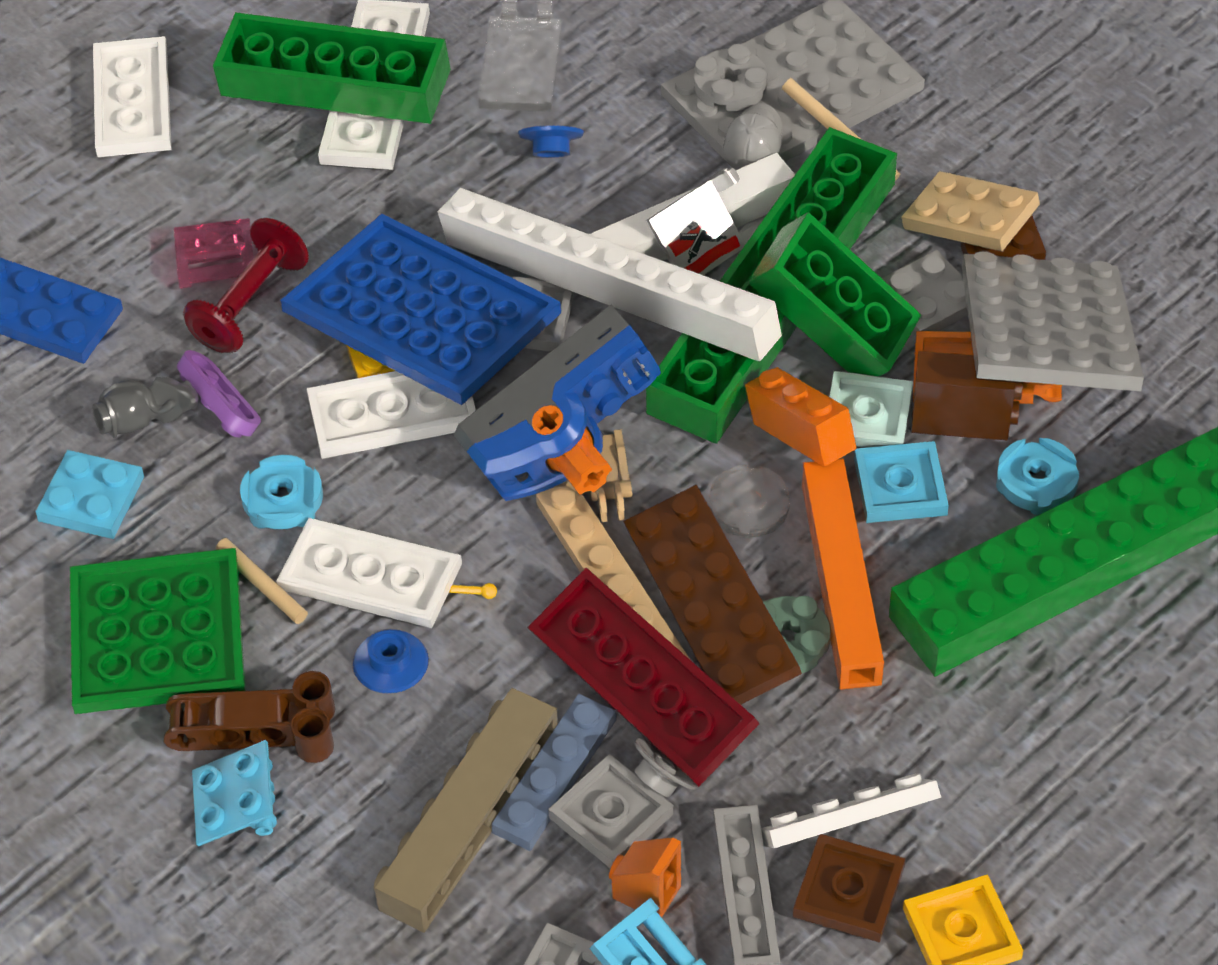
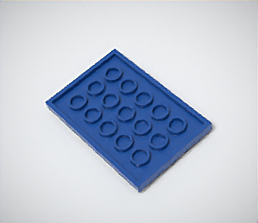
(421, 308)

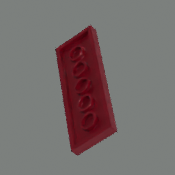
(643, 676)

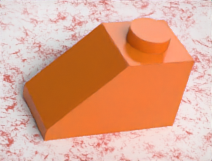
(648, 872)

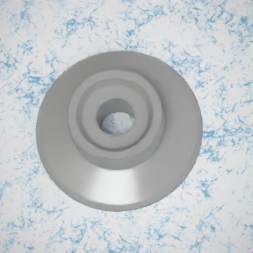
(659, 771)

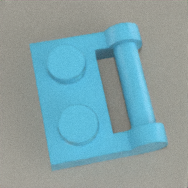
(629, 947)

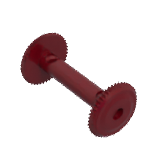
(215, 324)

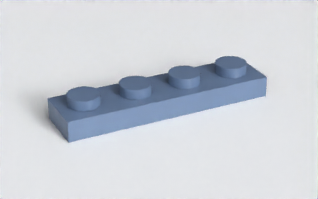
(553, 771)

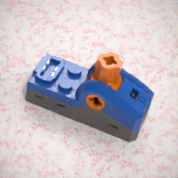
(547, 418)

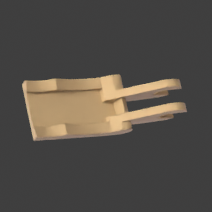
(617, 481)

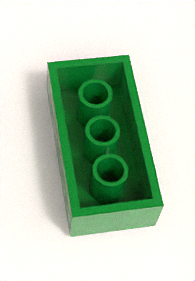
(835, 298)

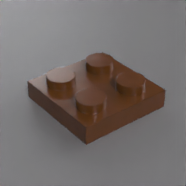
(849, 887)

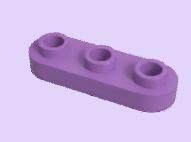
(218, 394)

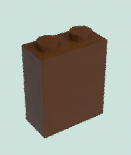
(957, 403)

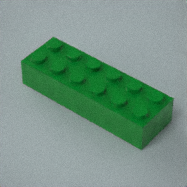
(332, 67)

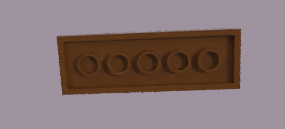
(712, 596)

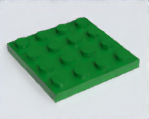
(155, 630)

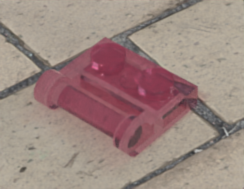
(209, 244)

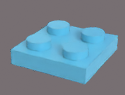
(900, 482)
(90, 494)

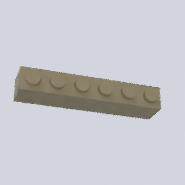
(462, 814)

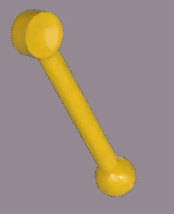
(488, 590)

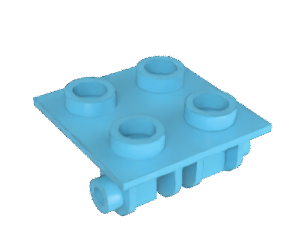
(234, 794)

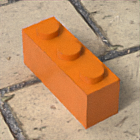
(800, 416)

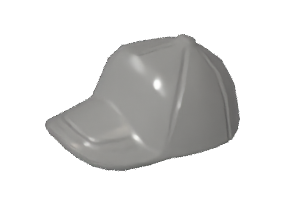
(753, 135)

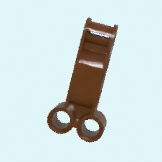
(250, 717)

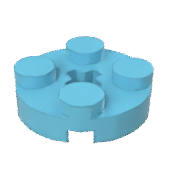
(1032, 493)
(286, 511)

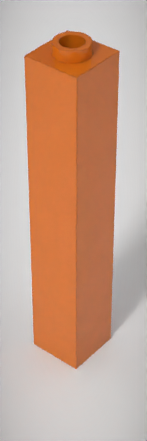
(842, 575)

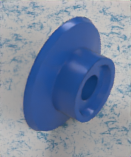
(551, 140)
(394, 672)

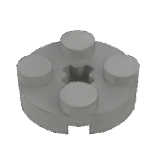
(735, 63)

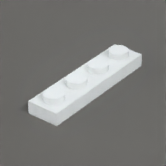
(867, 805)

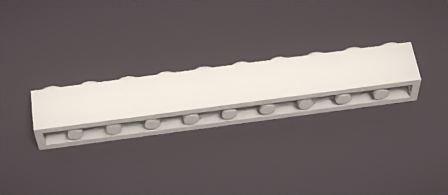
(612, 274)

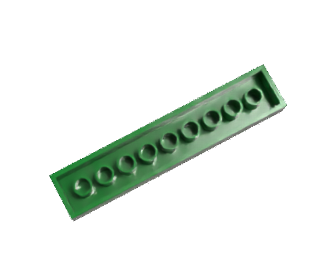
(839, 186)
(1060, 557)

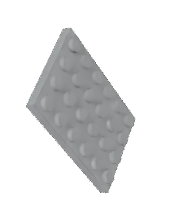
(828, 56)
(1050, 322)

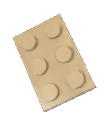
(970, 210)

